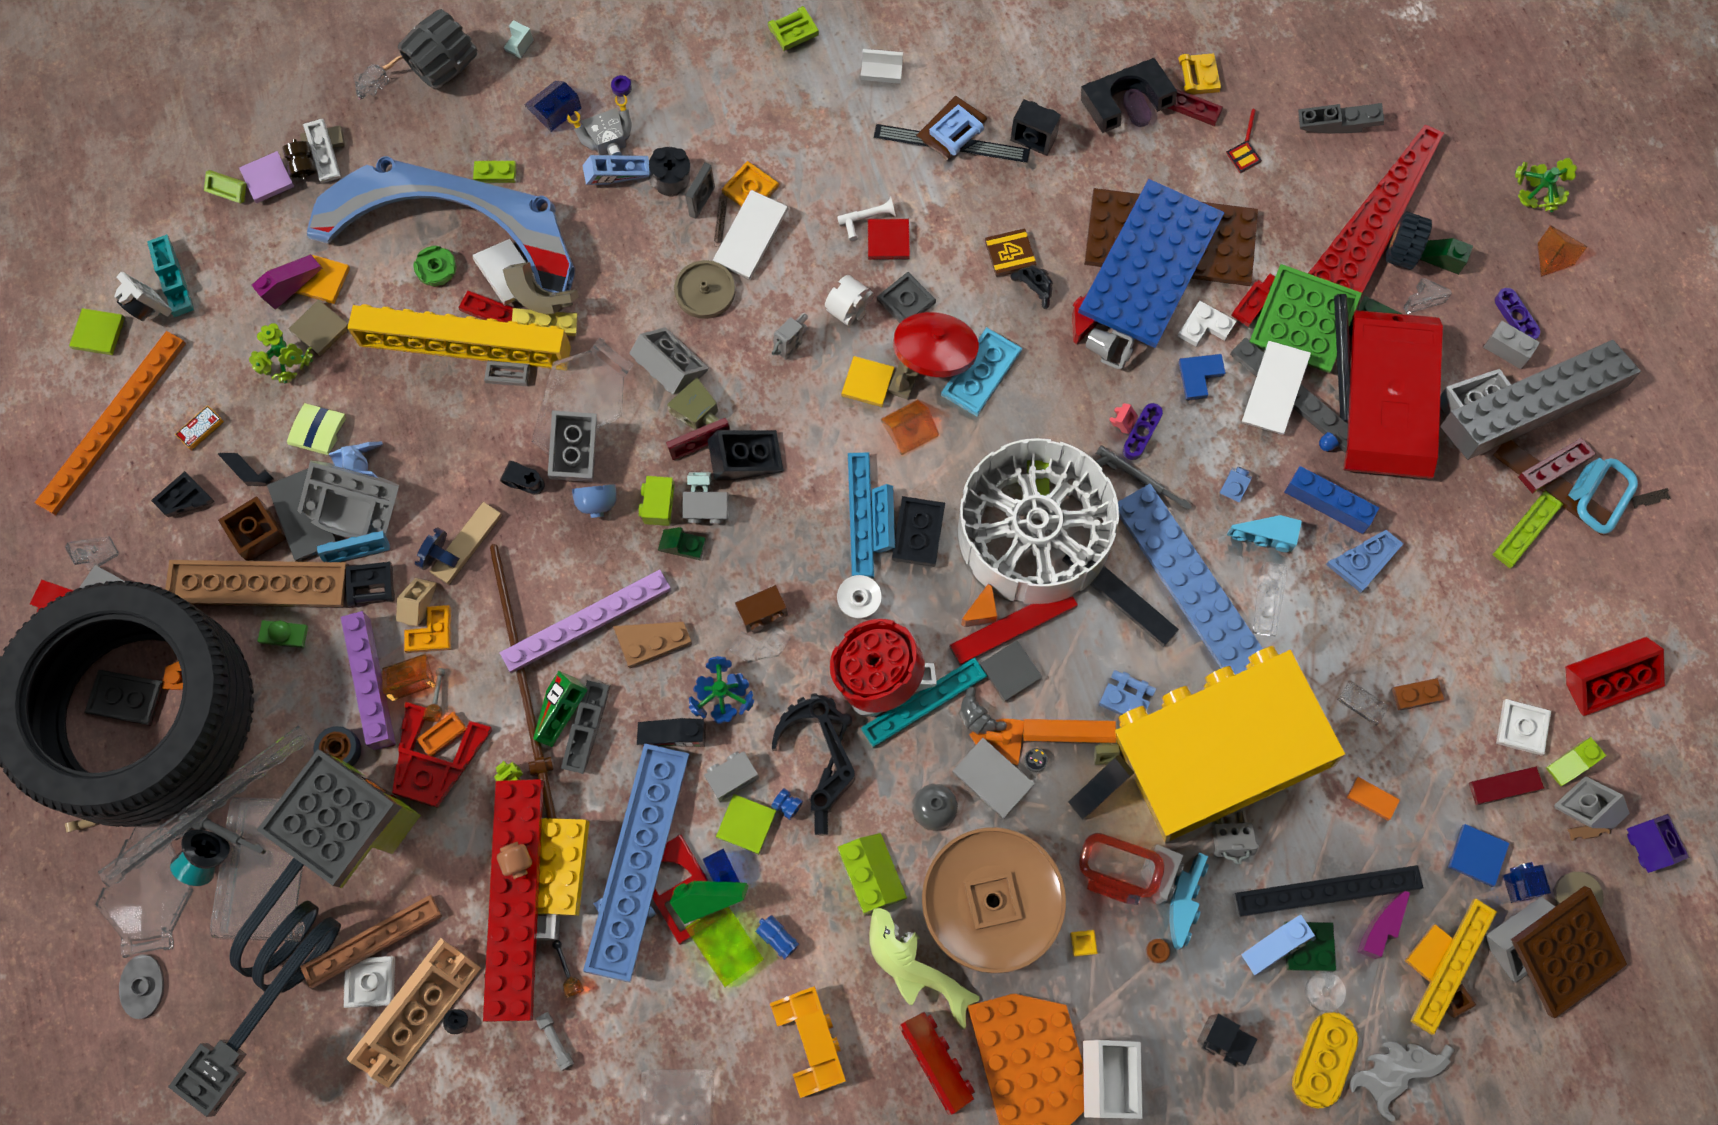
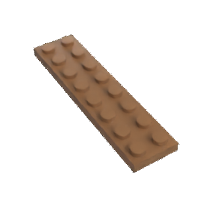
(258, 583)

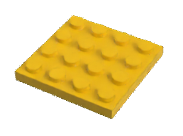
(562, 865)

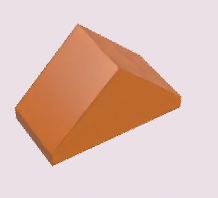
(983, 609)

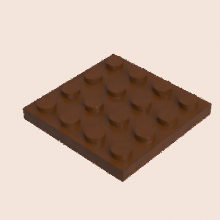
(1569, 952)

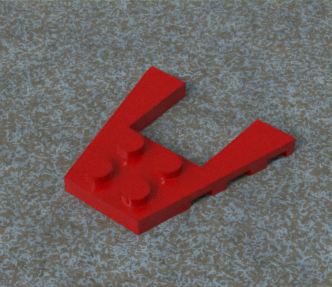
(427, 777)

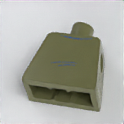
(694, 406)

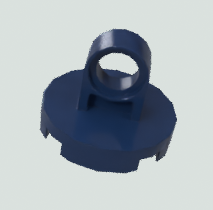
(433, 549)

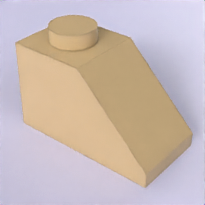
(414, 601)

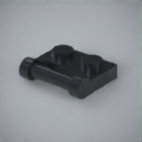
(367, 577)

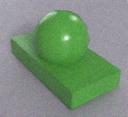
(282, 633)

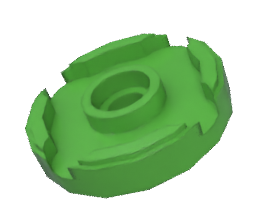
(432, 257)

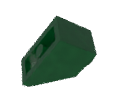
(1447, 254)

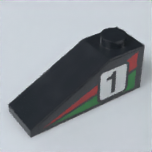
(672, 732)

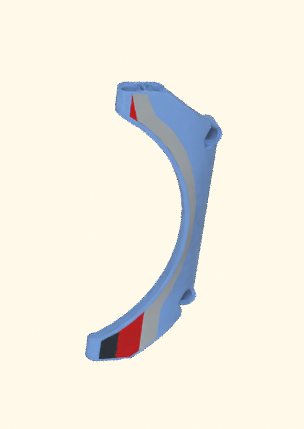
(513, 210)

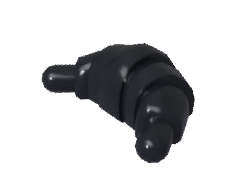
(1037, 280)

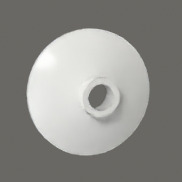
(859, 586)

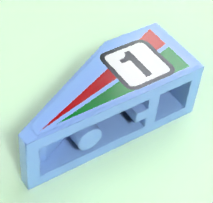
(614, 169)
(1278, 945)

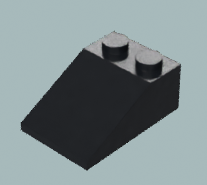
(744, 454)

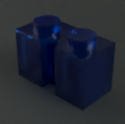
(1526, 882)

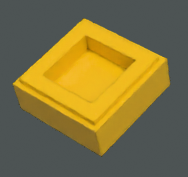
(1083, 943)

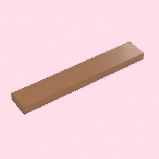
(370, 941)

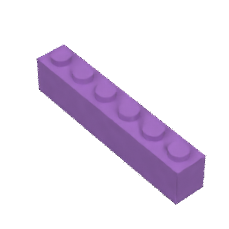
(367, 681)

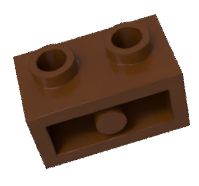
(761, 609)

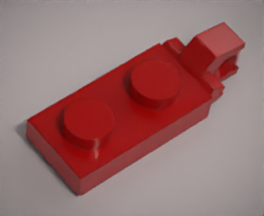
(1253, 301)

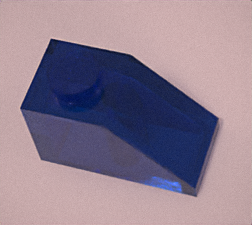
(720, 867)

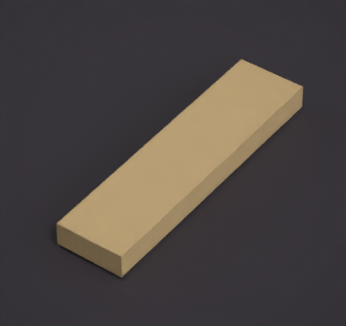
(467, 541)

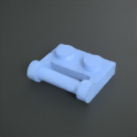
(951, 125)

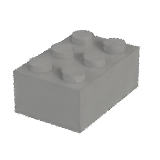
(572, 446)

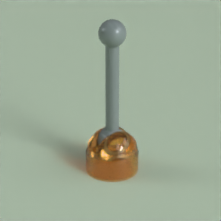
(433, 712)

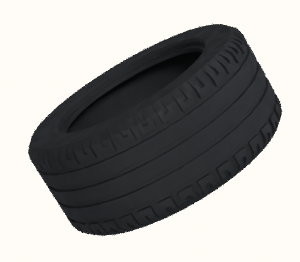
(53, 655)

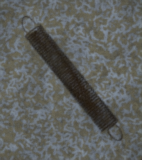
(720, 226)

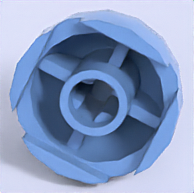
(595, 499)

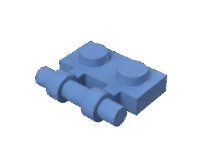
(1122, 701)

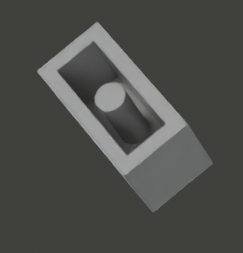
(1511, 344)
(706, 506)
(731, 775)

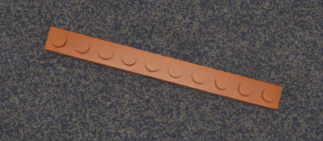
(110, 423)

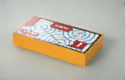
(199, 427)

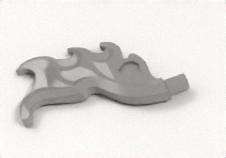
(1394, 1069)

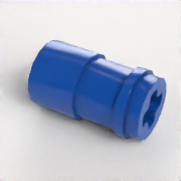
(774, 934)

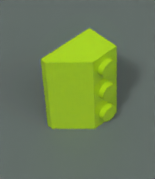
(871, 873)

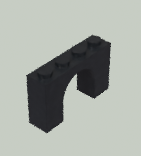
(1146, 77)

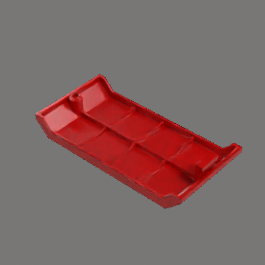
(1394, 394)

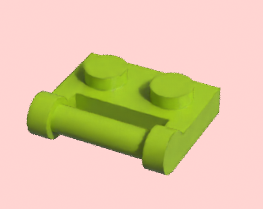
(796, 32)

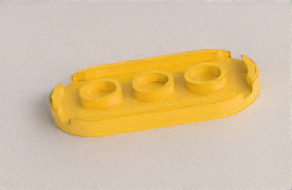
(1325, 1060)

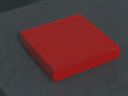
(888, 239)

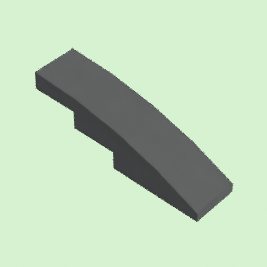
(585, 728)

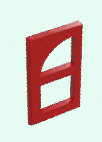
(679, 853)

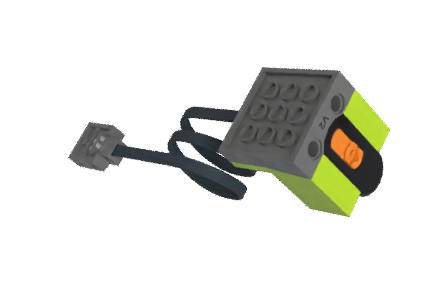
(329, 825)

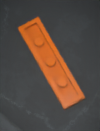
(1069, 730)

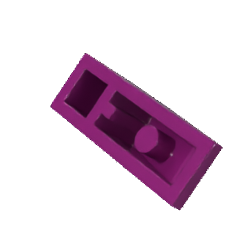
(283, 281)

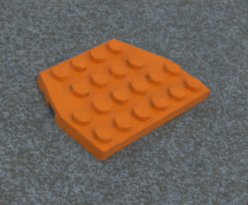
(1029, 1060)

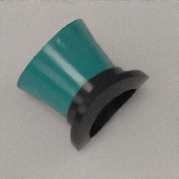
(199, 857)

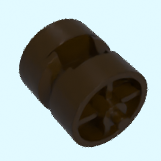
(298, 154)

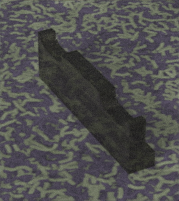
(1650, 498)

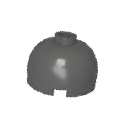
(934, 807)

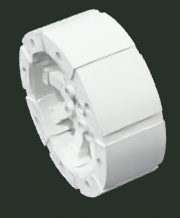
(1003, 469)

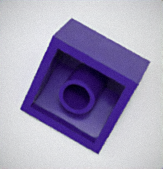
(1657, 843)

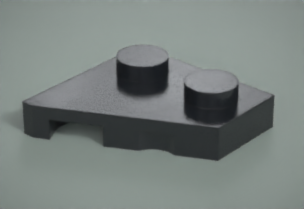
(181, 496)

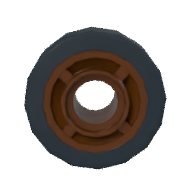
(338, 735)

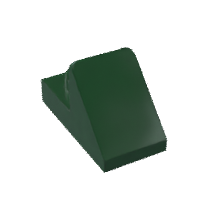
(682, 544)

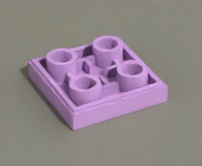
(266, 177)

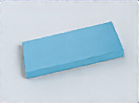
(977, 384)

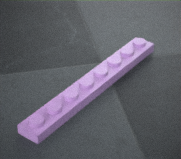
(585, 621)

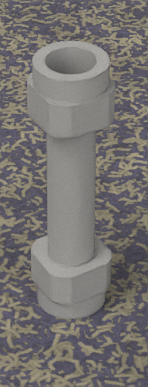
(564, 1059)

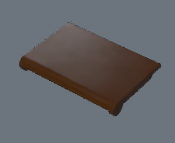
(925, 135)

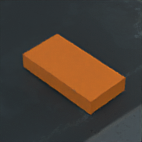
(442, 734)
(1373, 798)

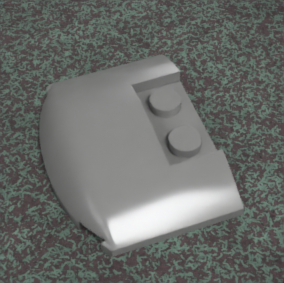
(346, 500)

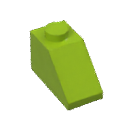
(1576, 761)

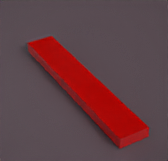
(1008, 629)

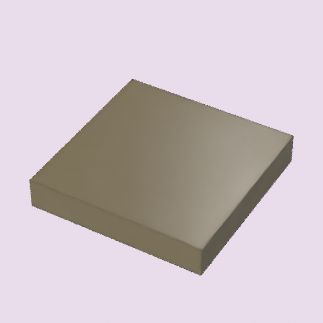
(319, 327)

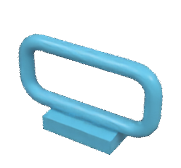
(1588, 484)

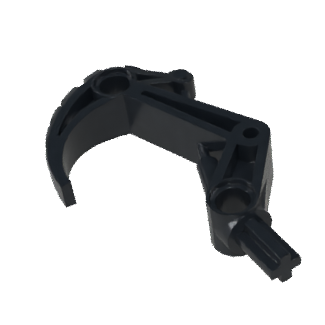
(829, 786)

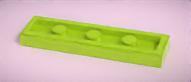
(1527, 529)

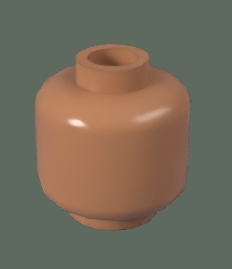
(514, 860)

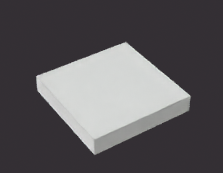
(1523, 727)
(370, 983)

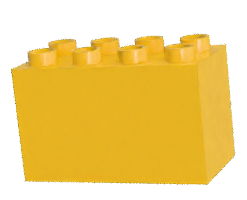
(1227, 743)

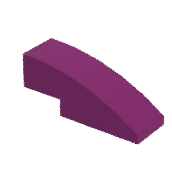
(1384, 926)

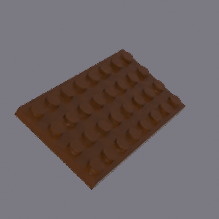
(1225, 260)

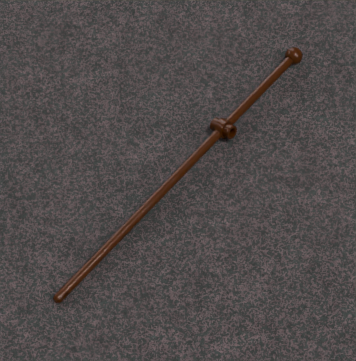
(540, 764)

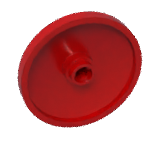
(935, 344)

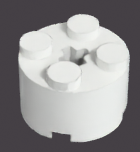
(848, 300)

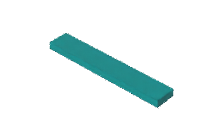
(923, 702)

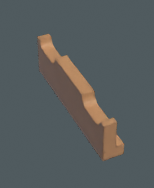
(1586, 832)

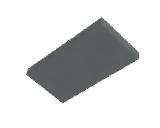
(299, 531)

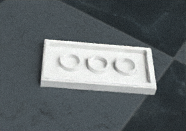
(750, 234)
(1276, 387)

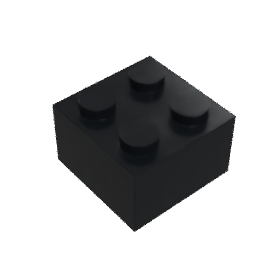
(1035, 127)

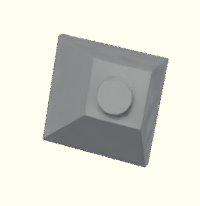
(1594, 804)

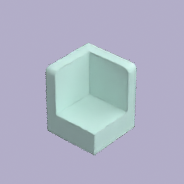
(520, 39)

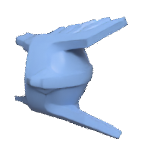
(352, 458)

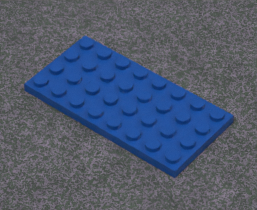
(1151, 263)

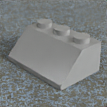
(667, 359)
(1500, 937)

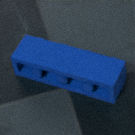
(1331, 500)

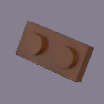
(1417, 694)

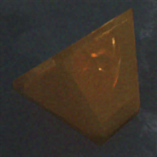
(1558, 251)

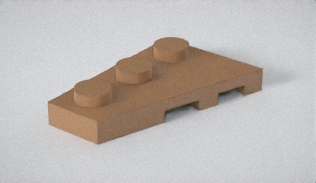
(649, 641)

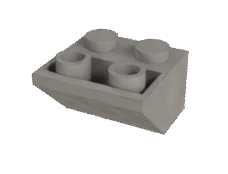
(1172, 869)

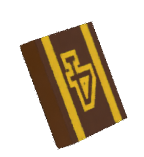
(1010, 252)

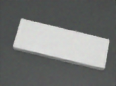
(322, 150)

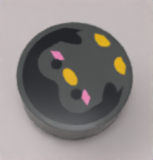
(1035, 760)

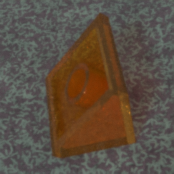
(910, 426)
(407, 677)

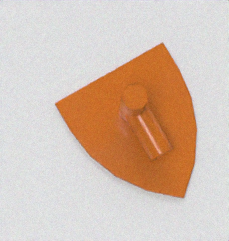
(1005, 741)

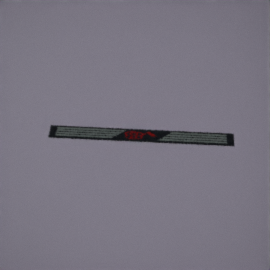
(972, 146)

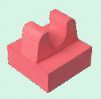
(1125, 418)

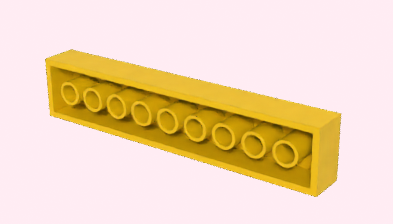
(457, 336)

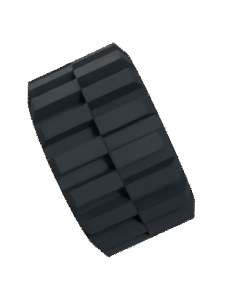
(1409, 240)

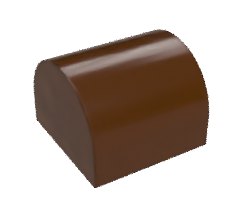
(1461, 1002)

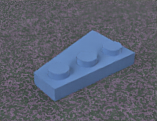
(1365, 561)

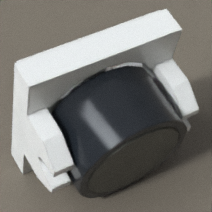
(139, 299)

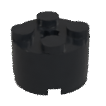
(669, 170)

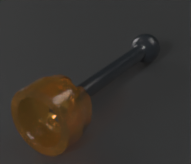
(572, 985)

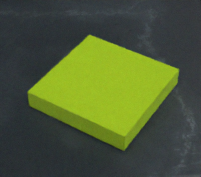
(97, 331)
(746, 824)

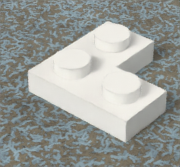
(1205, 319)

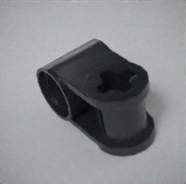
(522, 478)

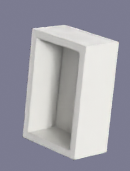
(1112, 1079)

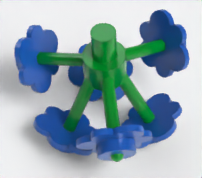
(707, 690)

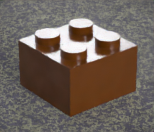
(252, 529)

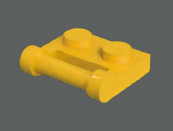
(1205, 71)

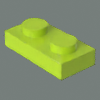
(495, 171)

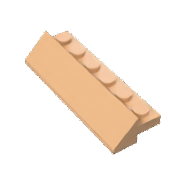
(414, 1013)

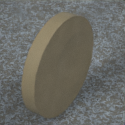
(704, 289)

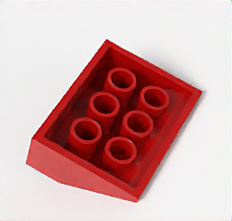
(936, 1062)

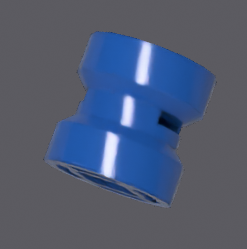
(788, 805)

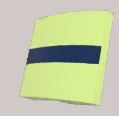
(316, 429)

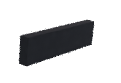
(1101, 787)

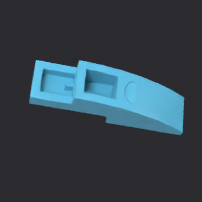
(1183, 909)

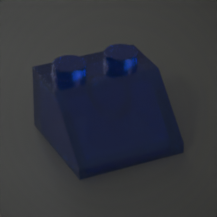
(554, 104)

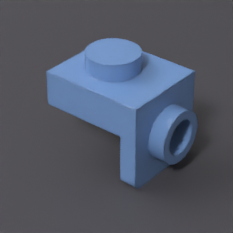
(1236, 483)

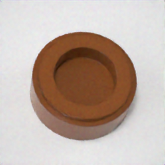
(1157, 951)

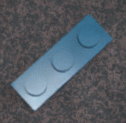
(883, 518)
(353, 547)

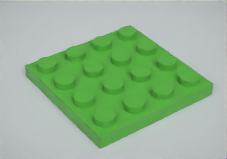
(1302, 315)

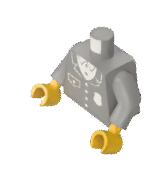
(604, 131)

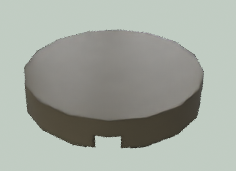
(1572, 882)

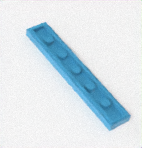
(860, 514)

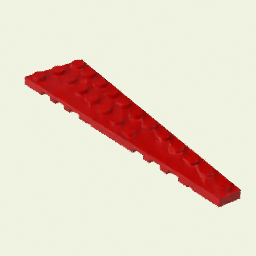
(1365, 236)

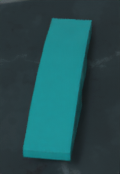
(170, 275)

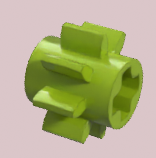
(508, 772)

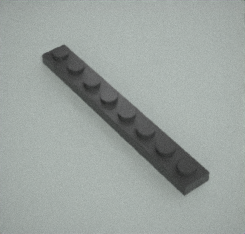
(1305, 403)

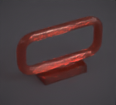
(1114, 887)

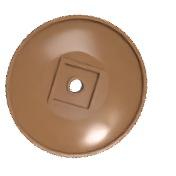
(1023, 880)

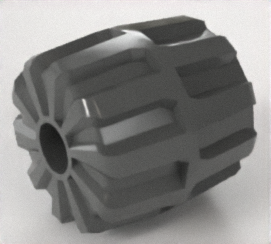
(437, 49)

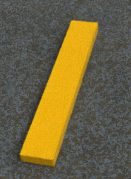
(1453, 966)

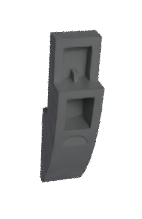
(1334, 119)

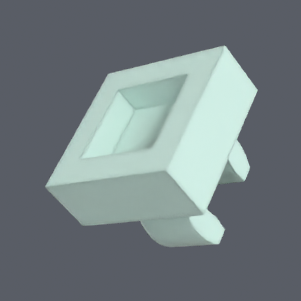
(699, 479)

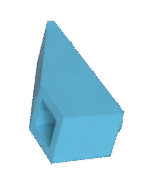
(1274, 531)

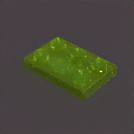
(724, 945)

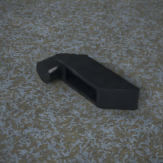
(244, 471)

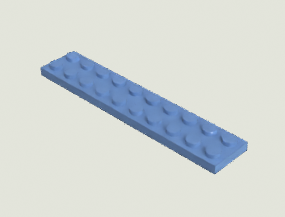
(1188, 579)
(636, 863)

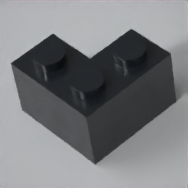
(1226, 1039)

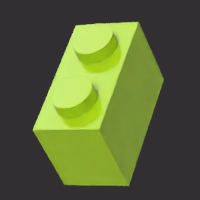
(657, 501)

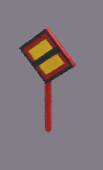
(1244, 155)

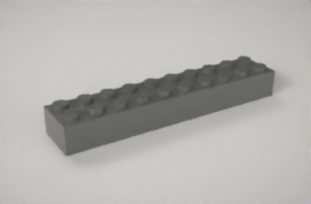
(1539, 399)

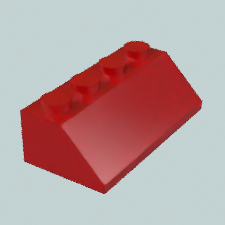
(1616, 675)

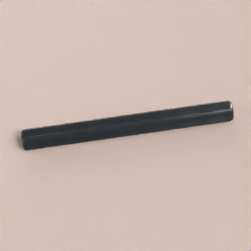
(1343, 353)

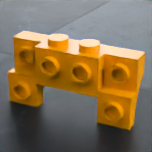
(816, 1038)

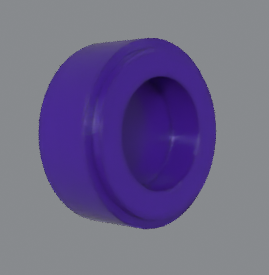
(621, 85)

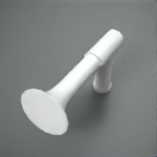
(849, 218)

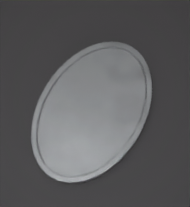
(141, 986)

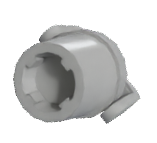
(1106, 343)

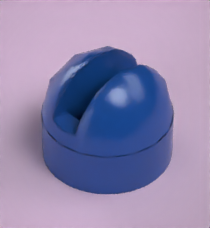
(1328, 442)

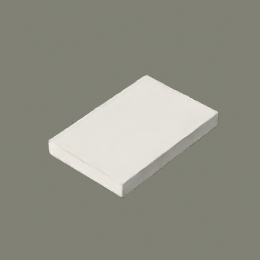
(493, 261)

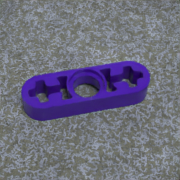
(1503, 306)
(1143, 440)

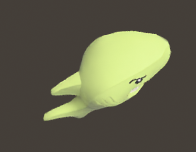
(911, 976)

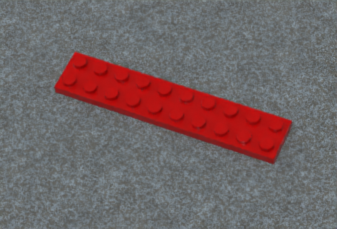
(513, 905)

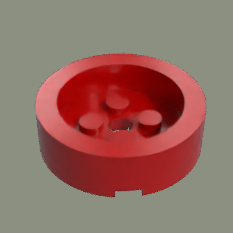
(893, 676)

